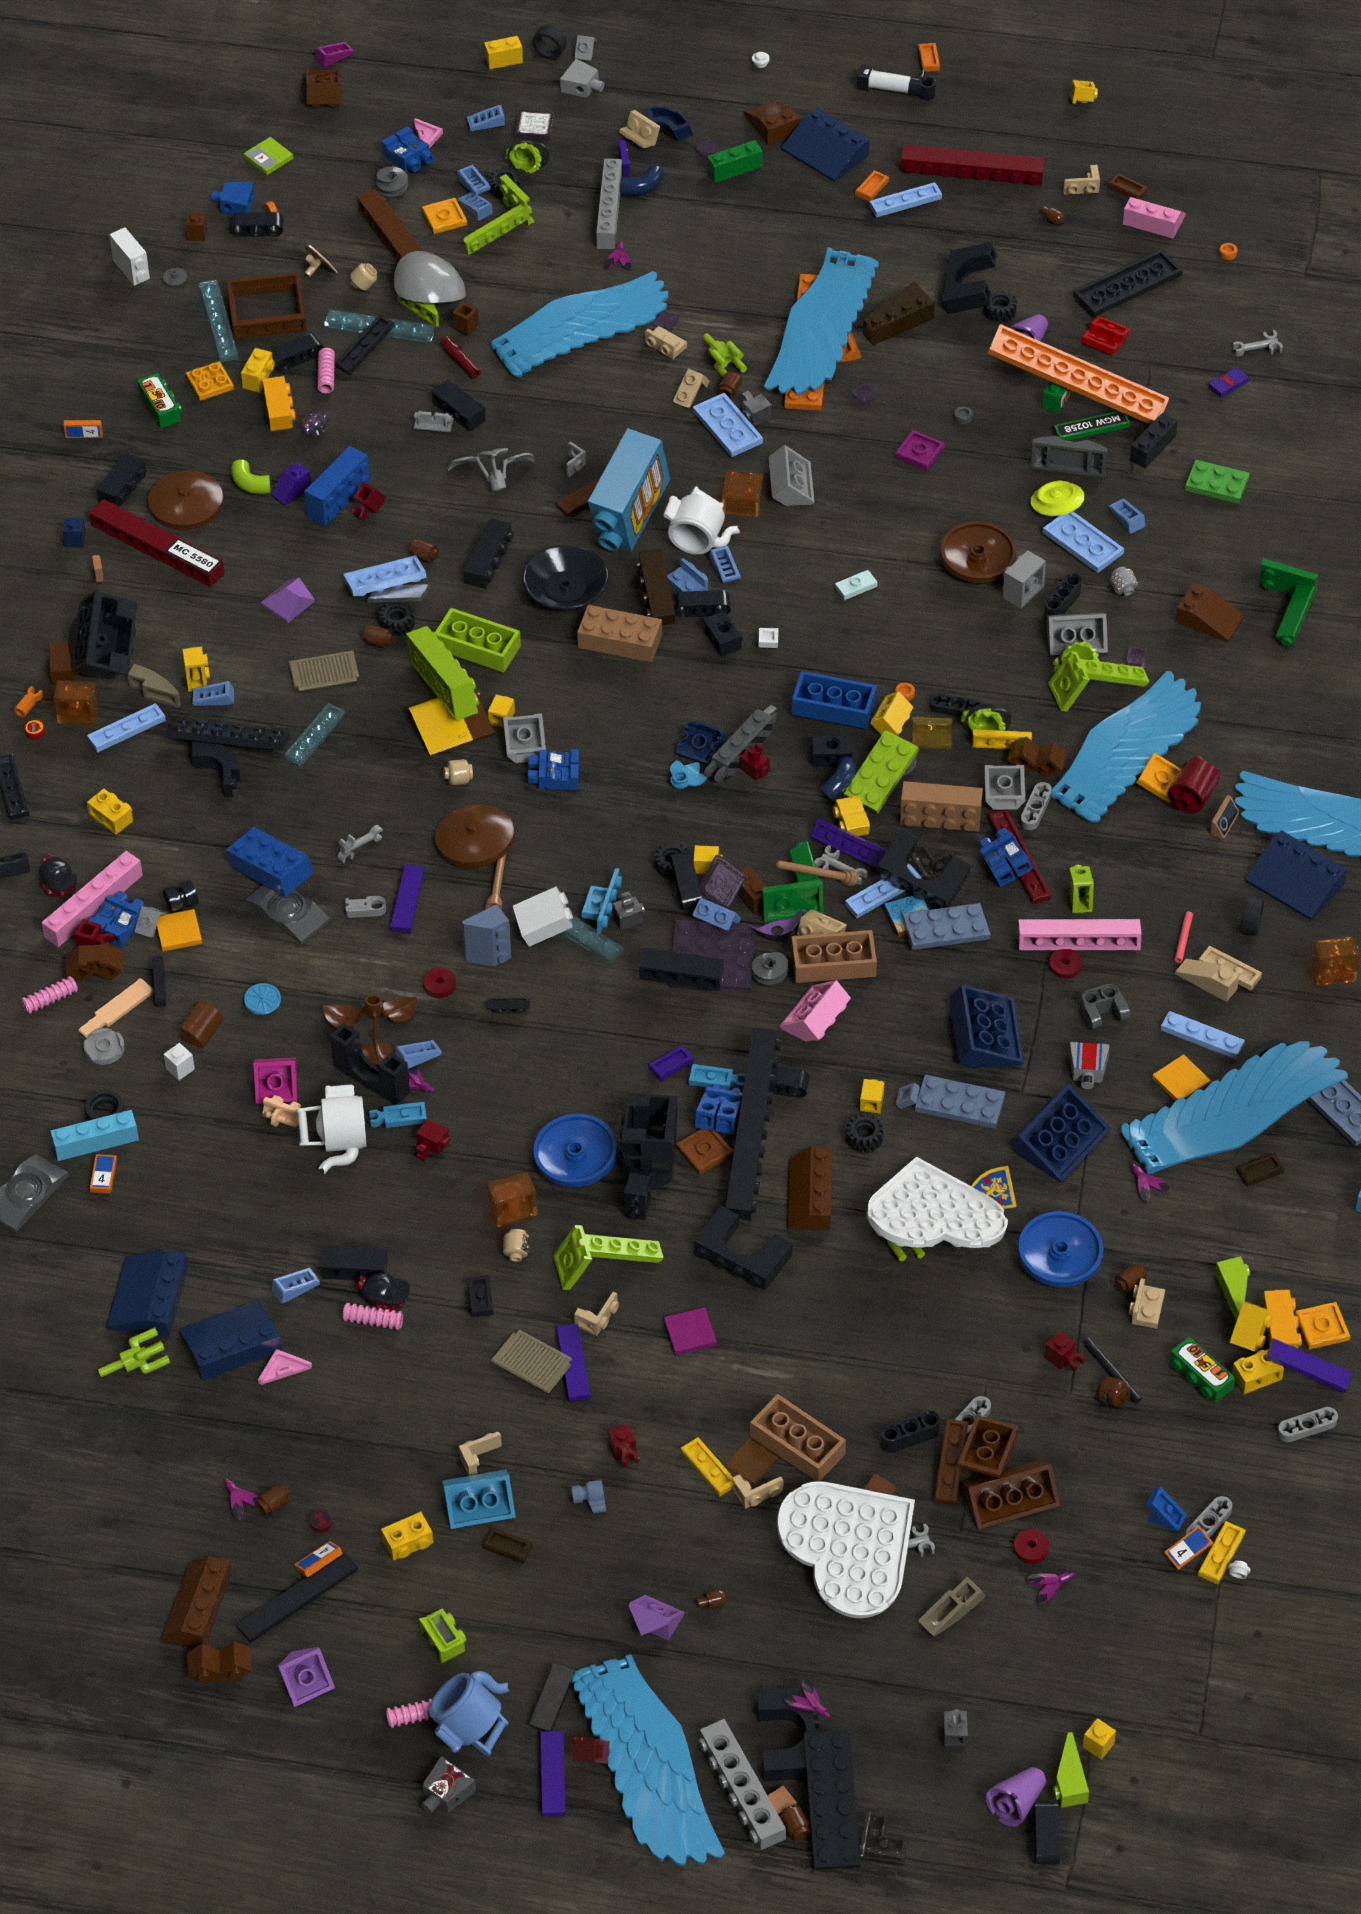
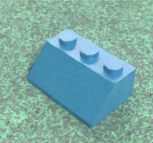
(478, 1499)

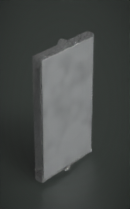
(403, 593)

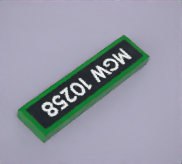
(1092, 426)

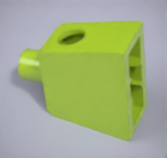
(1081, 880)

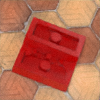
(1105, 335)

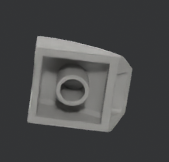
(524, 737)
(1004, 786)

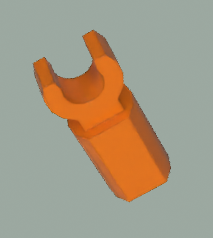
(28, 702)

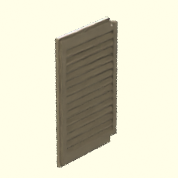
(324, 671)
(532, 1361)

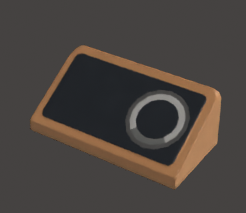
(1224, 818)

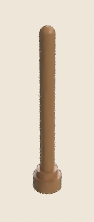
(847, 877)
(494, 898)

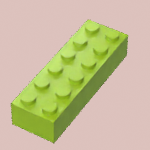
(442, 673)

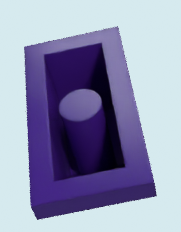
(291, 483)

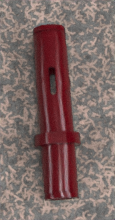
(455, 352)

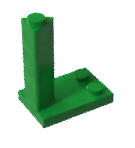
(1295, 582)
(786, 900)

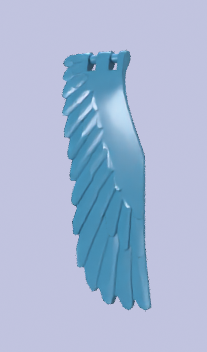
(580, 320)
(821, 323)
(1124, 744)
(1301, 812)
(1234, 1108)
(648, 1762)

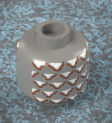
(1123, 581)

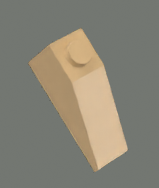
(1210, 977)

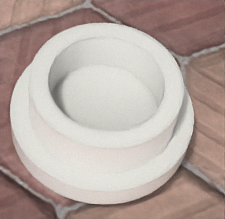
(760, 59)
(1239, 1569)

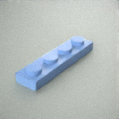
(905, 199)
(126, 727)
(875, 895)
(1202, 1035)

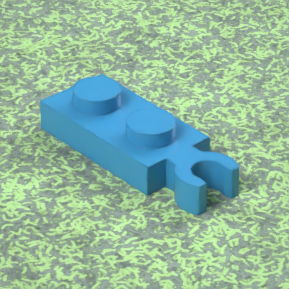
(707, 1076)
(399, 1115)

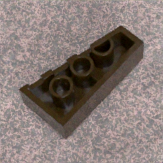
(899, 314)
(655, 585)

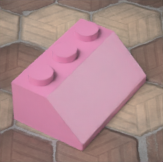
(1152, 217)
(816, 1011)

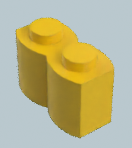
(851, 815)

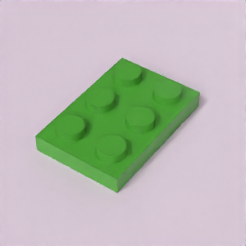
(1217, 481)

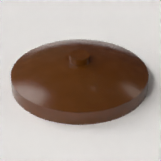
(185, 500)
(977, 551)
(474, 835)

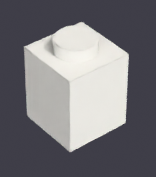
(179, 1061)

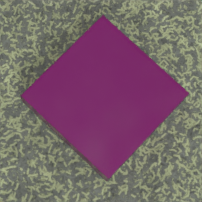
(919, 450)
(690, 1331)

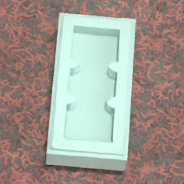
(856, 585)

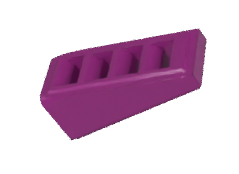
(332, 53)

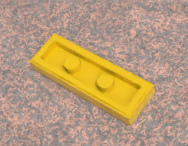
(997, 739)
(708, 1466)
(1221, 1552)

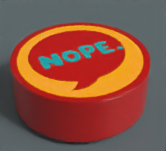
(34, 729)

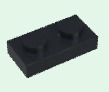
(500, 1005)
(480, 1296)

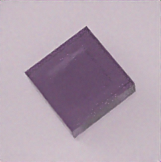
(705, 148)
(666, 321)
(865, 393)
(1137, 656)

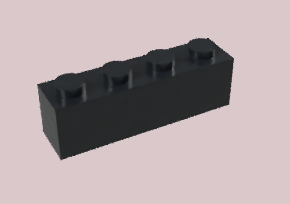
(488, 553)
(681, 969)

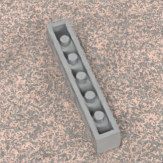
(609, 204)
(763, 1834)

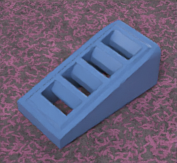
(491, 118)
(463, 177)
(478, 208)
(1129, 516)
(724, 552)
(225, 696)
(417, 1052)
(284, 1293)

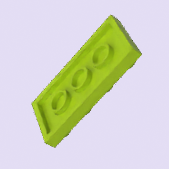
(882, 771)

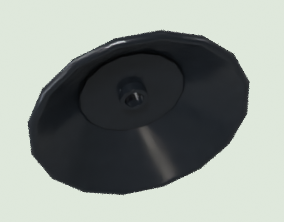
(565, 577)

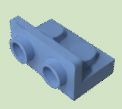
(688, 578)
(715, 914)

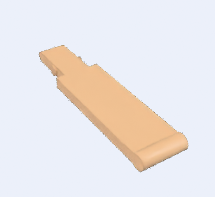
(118, 1007)

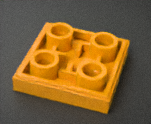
(209, 381)

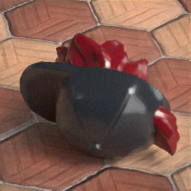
(56, 876)
(384, 1291)

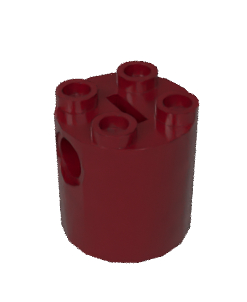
(1193, 785)

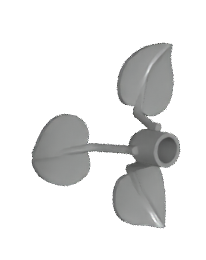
(496, 478)

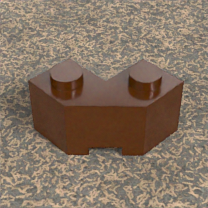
(1045, 759)
(93, 959)
(221, 1665)

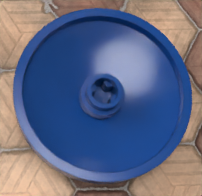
(575, 1150)
(1060, 1249)

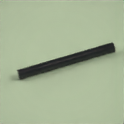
(1110, 1368)

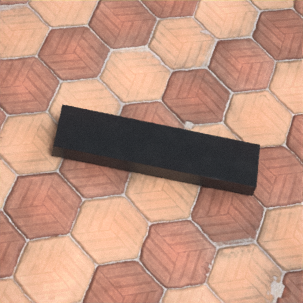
(364, 344)
(12, 788)

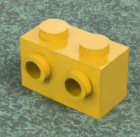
(503, 52)
(257, 368)
(195, 667)
(892, 714)
(110, 811)
(1251, 1326)
(1256, 1372)
(407, 1536)

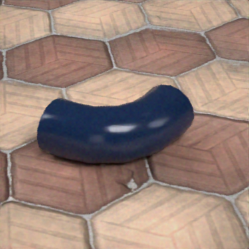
(644, 183)
(841, 778)

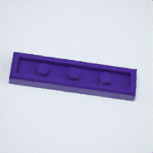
(847, 843)
(407, 898)
(1308, 1365)
(576, 1375)
(552, 1773)

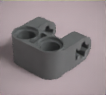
(1102, 1000)

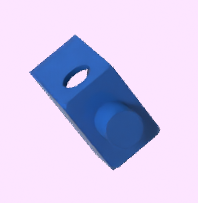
(235, 197)

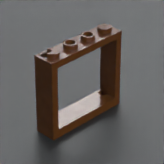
(266, 325)

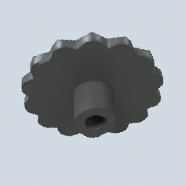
(175, 277)

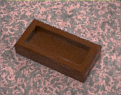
(1127, 187)

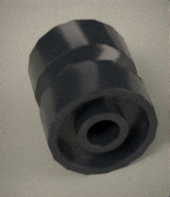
(180, 896)

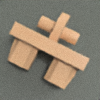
(280, 1112)

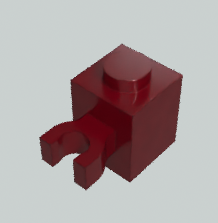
(369, 499)
(755, 762)
(91, 934)
(431, 1138)
(1061, 1351)
(623, 1444)

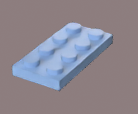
(728, 424)
(1083, 541)
(384, 576)

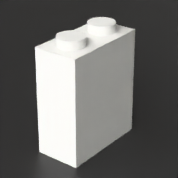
(129, 256)
(543, 916)

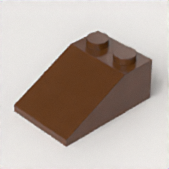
(323, 87)
(773, 121)
(1208, 613)
(989, 1446)

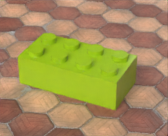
(479, 639)

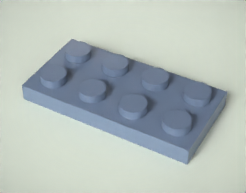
(946, 926)
(960, 1101)
(1342, 1108)

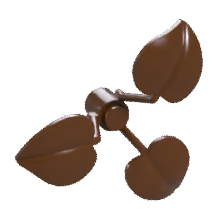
(397, 1010)

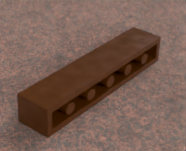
(386, 224)

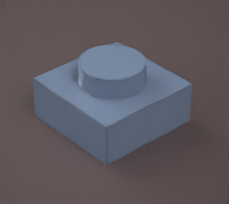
(907, 1095)

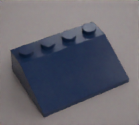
(826, 145)
(1297, 875)
(985, 1028)
(1060, 1134)
(149, 1292)
(231, 1339)

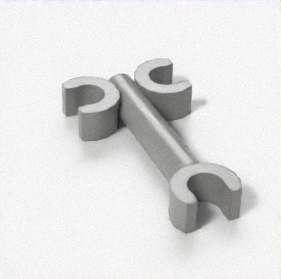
(1268, 341)
(351, 843)
(832, 860)
(921, 1540)

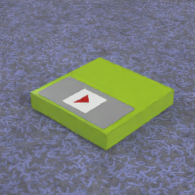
(268, 156)

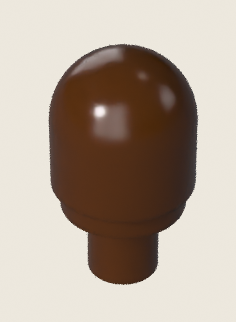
(1053, 215)
(712, 1599)

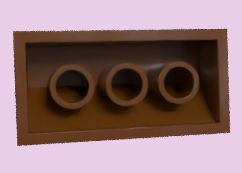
(810, 1189)
(1013, 1495)
(198, 1602)

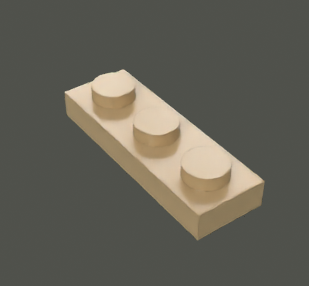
(1247, 975)

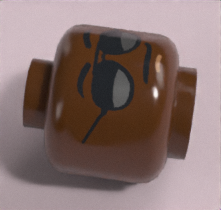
(1112, 1391)

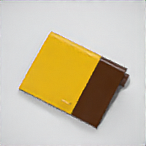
(442, 731)

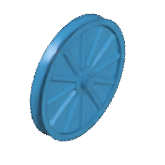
(262, 998)

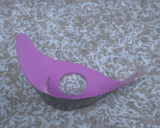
(787, 925)

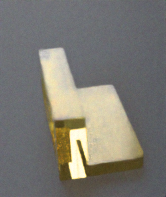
(932, 732)

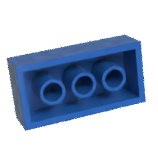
(336, 486)
(834, 699)
(269, 861)

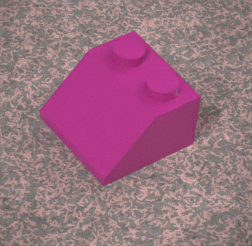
(276, 1078)

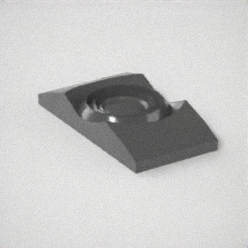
(1068, 456)
(292, 914)
(28, 1190)

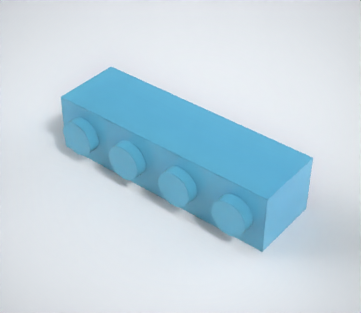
(94, 1135)

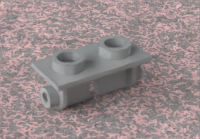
(439, 422)

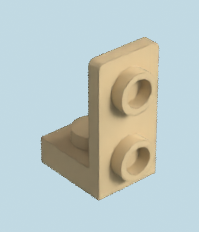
(1083, 185)
(689, 388)
(591, 1323)
(470, 1449)
(754, 1497)

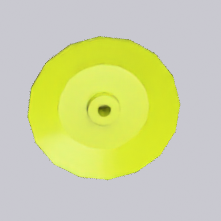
(1057, 498)

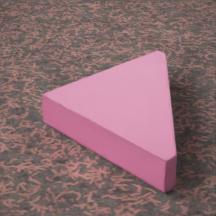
(427, 132)
(281, 1366)

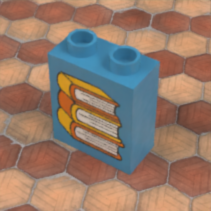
(629, 490)

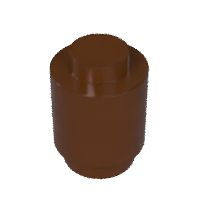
(730, 384)
(424, 550)
(378, 636)
(1130, 1277)
(272, 1499)
(795, 1822)

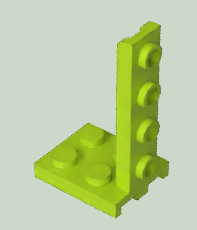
(519, 213)
(1076, 673)
(578, 1248)

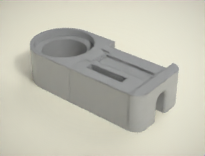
(363, 907)

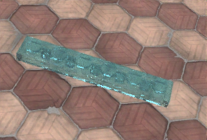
(218, 321)
(360, 322)

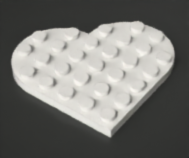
(931, 1206)
(851, 1540)

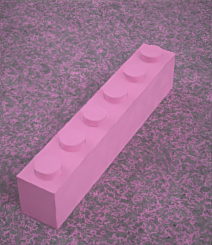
(90, 898)
(1079, 934)

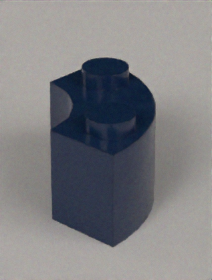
(670, 121)

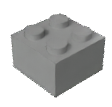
(1024, 579)

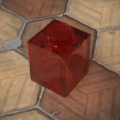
(591, 1750)

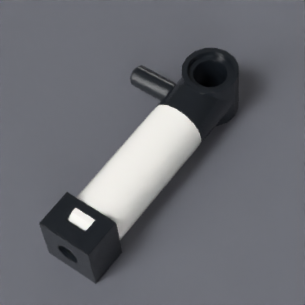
(922, 86)

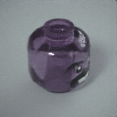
(315, 423)

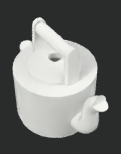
(697, 523)
(338, 1125)

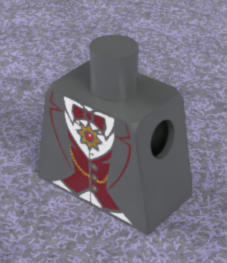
(446, 1787)

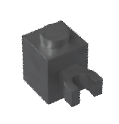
(756, 409)
(628, 911)
(955, 1728)

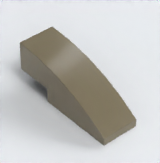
(153, 686)
(952, 1607)

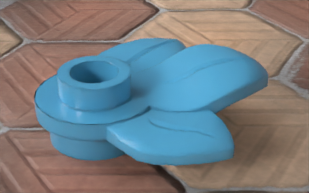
(686, 775)

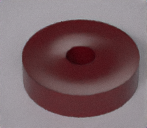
(1065, 956)
(438, 975)
(1035, 1538)

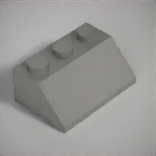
(791, 477)
(1073, 628)

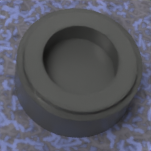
(963, 415)

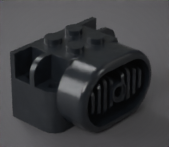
(102, 636)
(649, 1137)

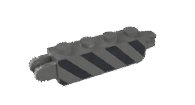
(753, 730)

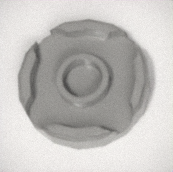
(104, 1046)

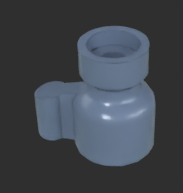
(593, 1493)

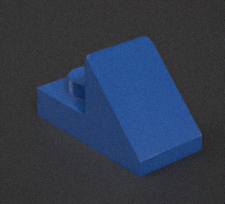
(1165, 1510)

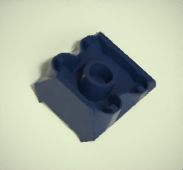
(700, 742)

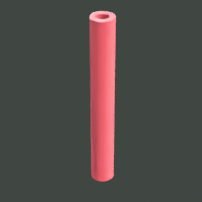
(1183, 937)

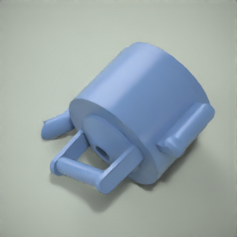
(468, 1711)

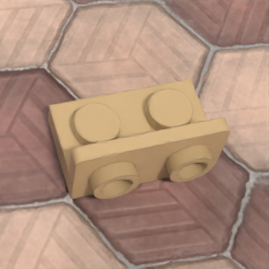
(640, 130)
(665, 342)
(818, 923)
(1147, 1305)

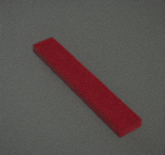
(1032, 880)

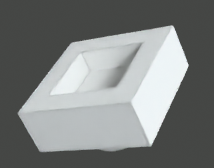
(768, 637)

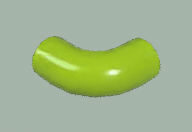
(248, 482)

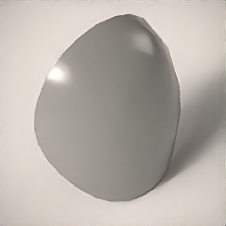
(427, 279)

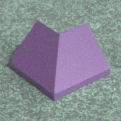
(288, 600)
(655, 1616)
(305, 1675)

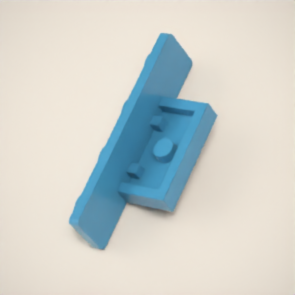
(600, 903)

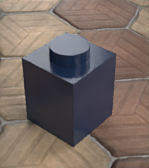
(74, 532)

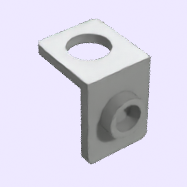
(584, 47)
(577, 462)
(148, 920)

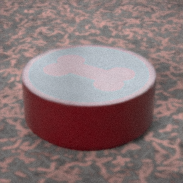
(321, 1521)

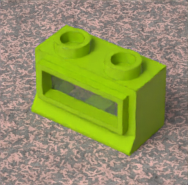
(443, 1634)

